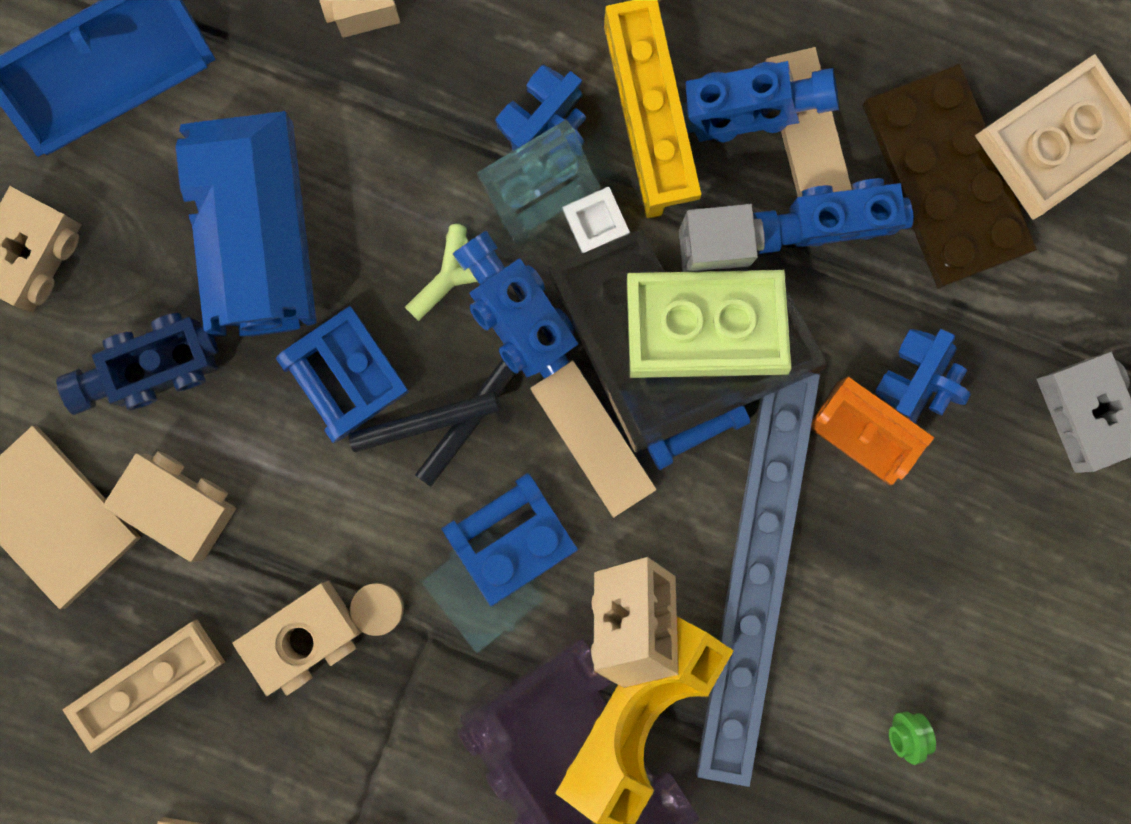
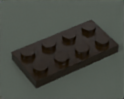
(957, 195)

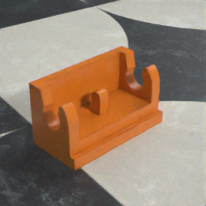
(870, 431)

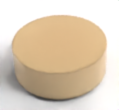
(376, 609)

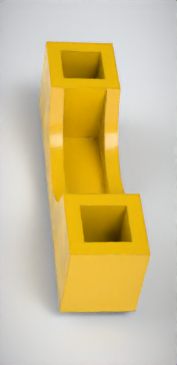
(609, 772)

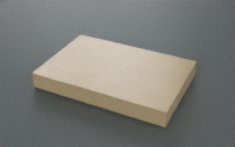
(1061, 137)
(56, 519)

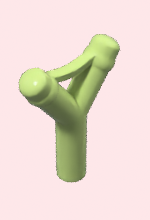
(450, 275)

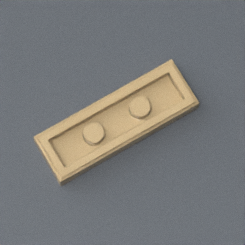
(814, 142)
(593, 439)
(143, 686)

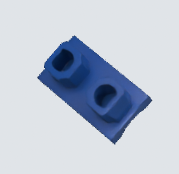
(557, 97)
(932, 357)

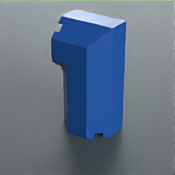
(247, 224)

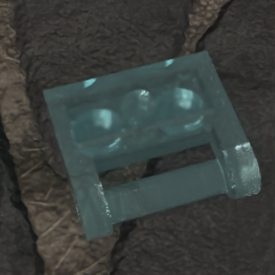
(534, 171)

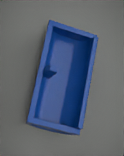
(98, 68)

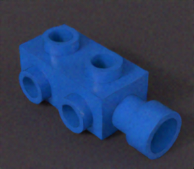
(750, 95)
(846, 215)
(516, 321)

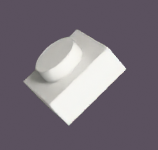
(595, 220)

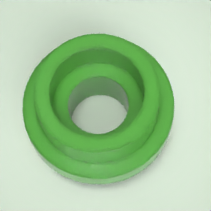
(912, 737)

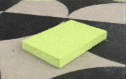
(708, 324)

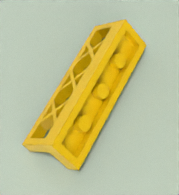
(651, 105)

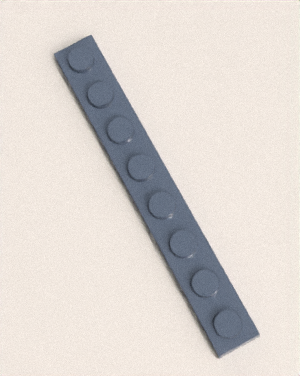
(757, 582)

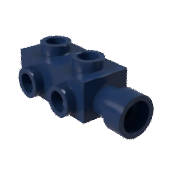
(155, 353)

